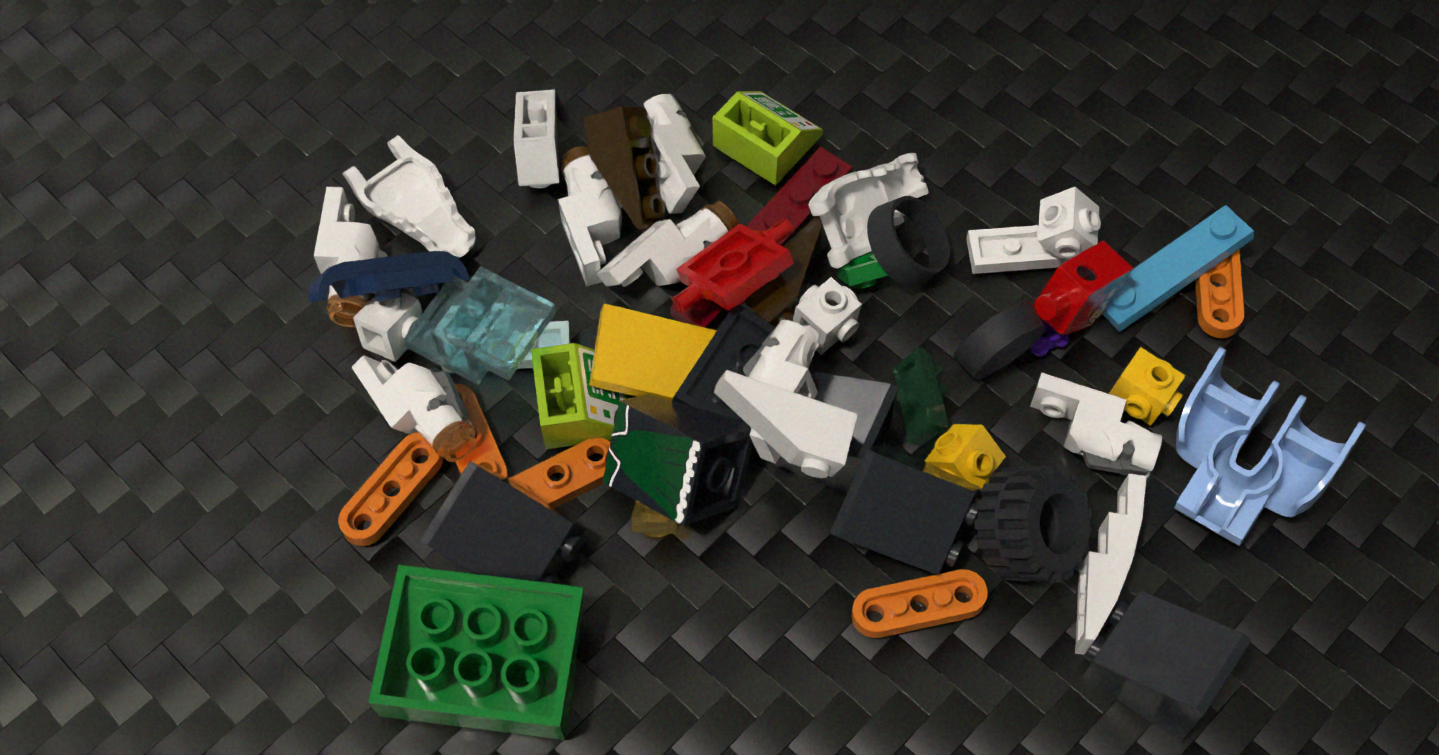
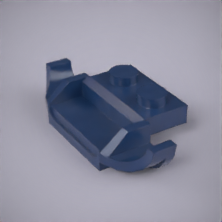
(389, 275)

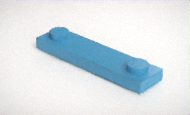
(1178, 266)

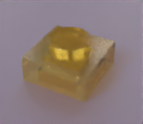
(651, 522)

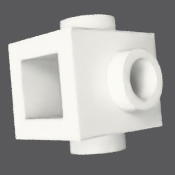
(1068, 223)
(828, 313)
(386, 323)

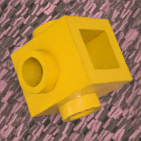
(1148, 387)
(967, 453)

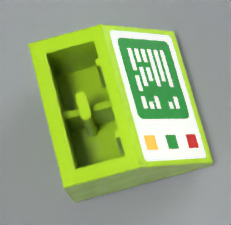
(763, 134)
(566, 403)

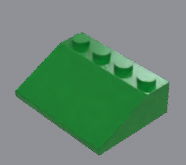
(479, 652)

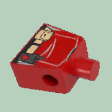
(1071, 300)

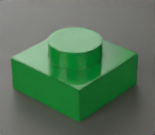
(861, 271)

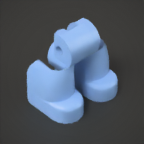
(1284, 481)

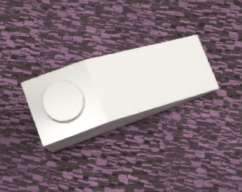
(536, 138)
(794, 425)

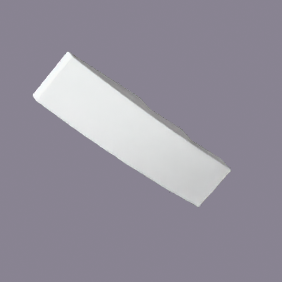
(1105, 571)

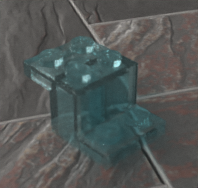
(480, 326)

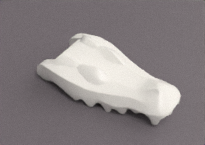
(414, 200)
(849, 200)

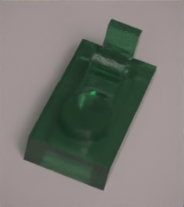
(921, 396)

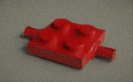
(734, 266)

